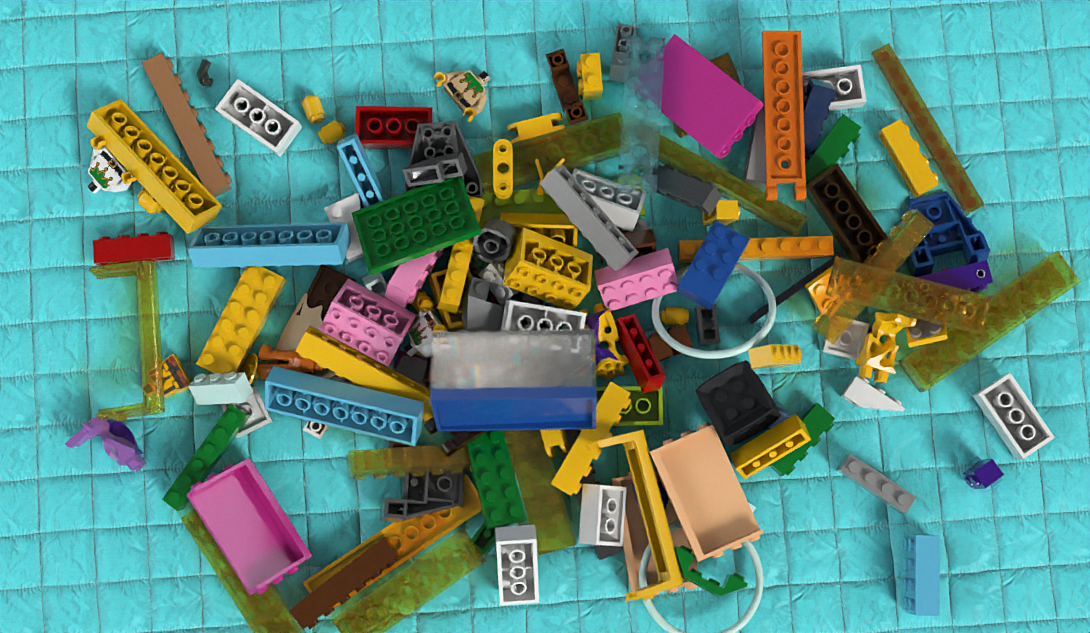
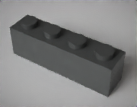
(687, 190)

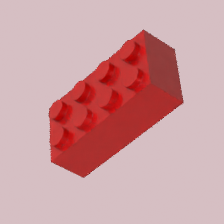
(390, 126)

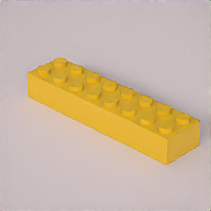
(154, 166)

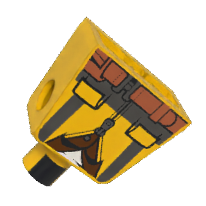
(174, 376)

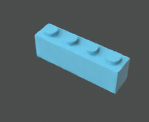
(361, 170)

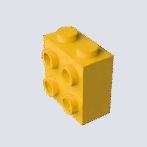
(589, 70)

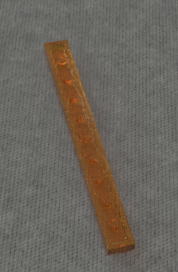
(927, 129)

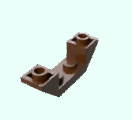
(565, 87)

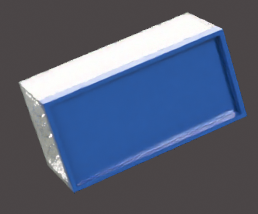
(513, 380)

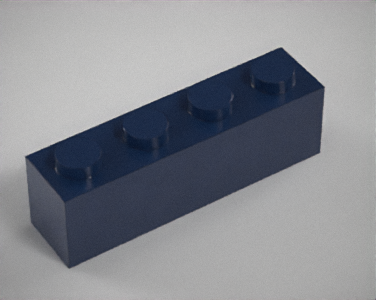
(816, 105)

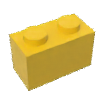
(724, 212)

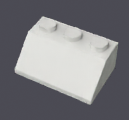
(602, 515)

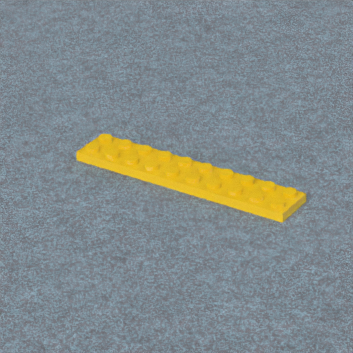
(406, 537)

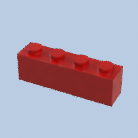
(134, 249)
(639, 353)

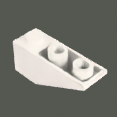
(865, 396)

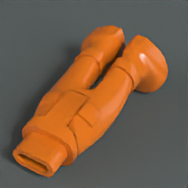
(295, 363)

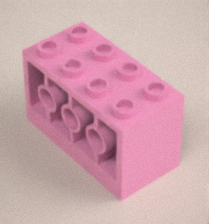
(367, 322)

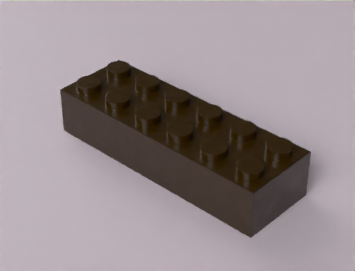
(844, 213)

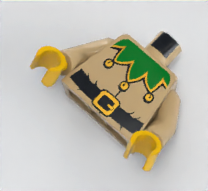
(465, 90)

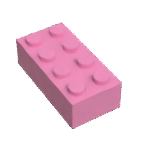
(410, 278)
(638, 280)

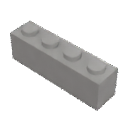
(876, 483)

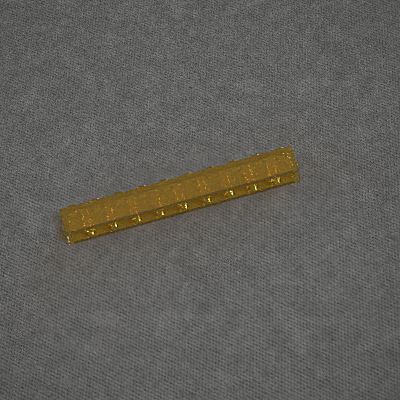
(731, 187)

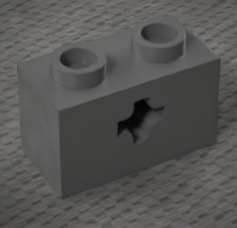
(706, 326)

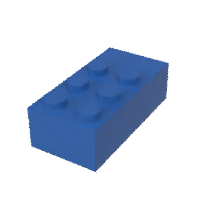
(712, 265)

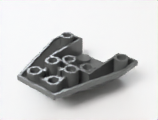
(444, 139)

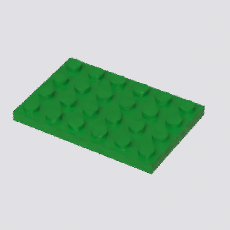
(415, 224)

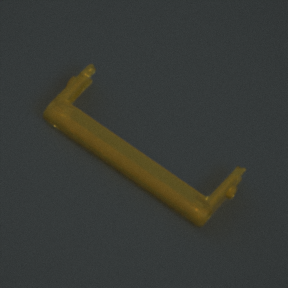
(150, 338)

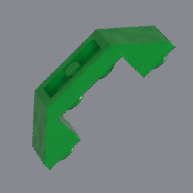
(730, 584)

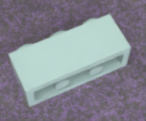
(220, 388)

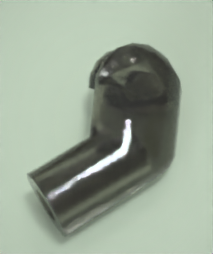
(202, 74)

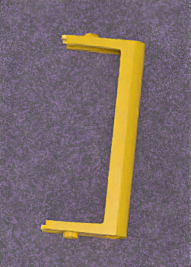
(652, 512)

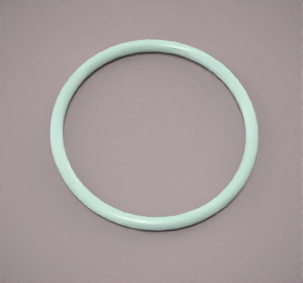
(721, 353)
(734, 628)

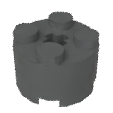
(495, 241)

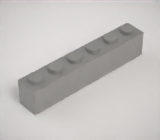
(588, 217)

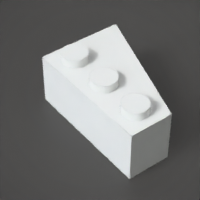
(342, 212)

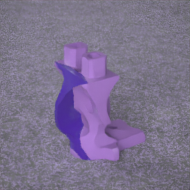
(117, 441)

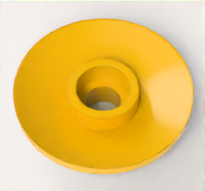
(251, 368)

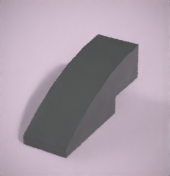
(435, 169)

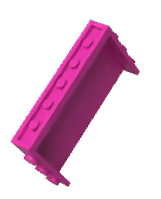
(704, 99)
(249, 526)

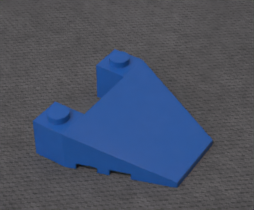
(950, 233)

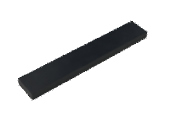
(795, 288)

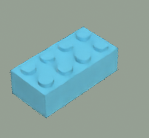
(922, 575)

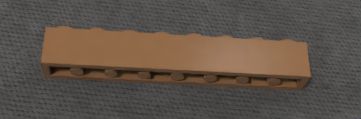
(186, 124)

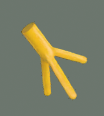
(540, 191)

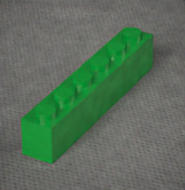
(207, 455)

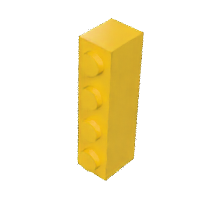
(908, 158)
(774, 356)
(770, 446)

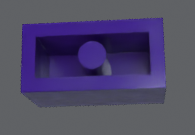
(983, 474)

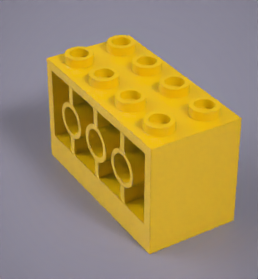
(548, 269)

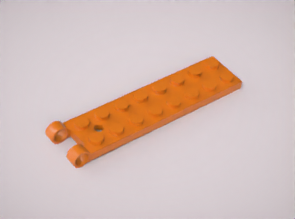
(783, 112)

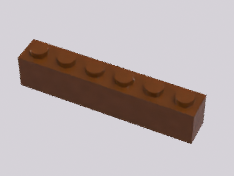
(344, 582)

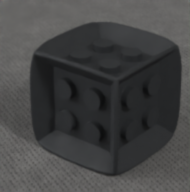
(737, 403)

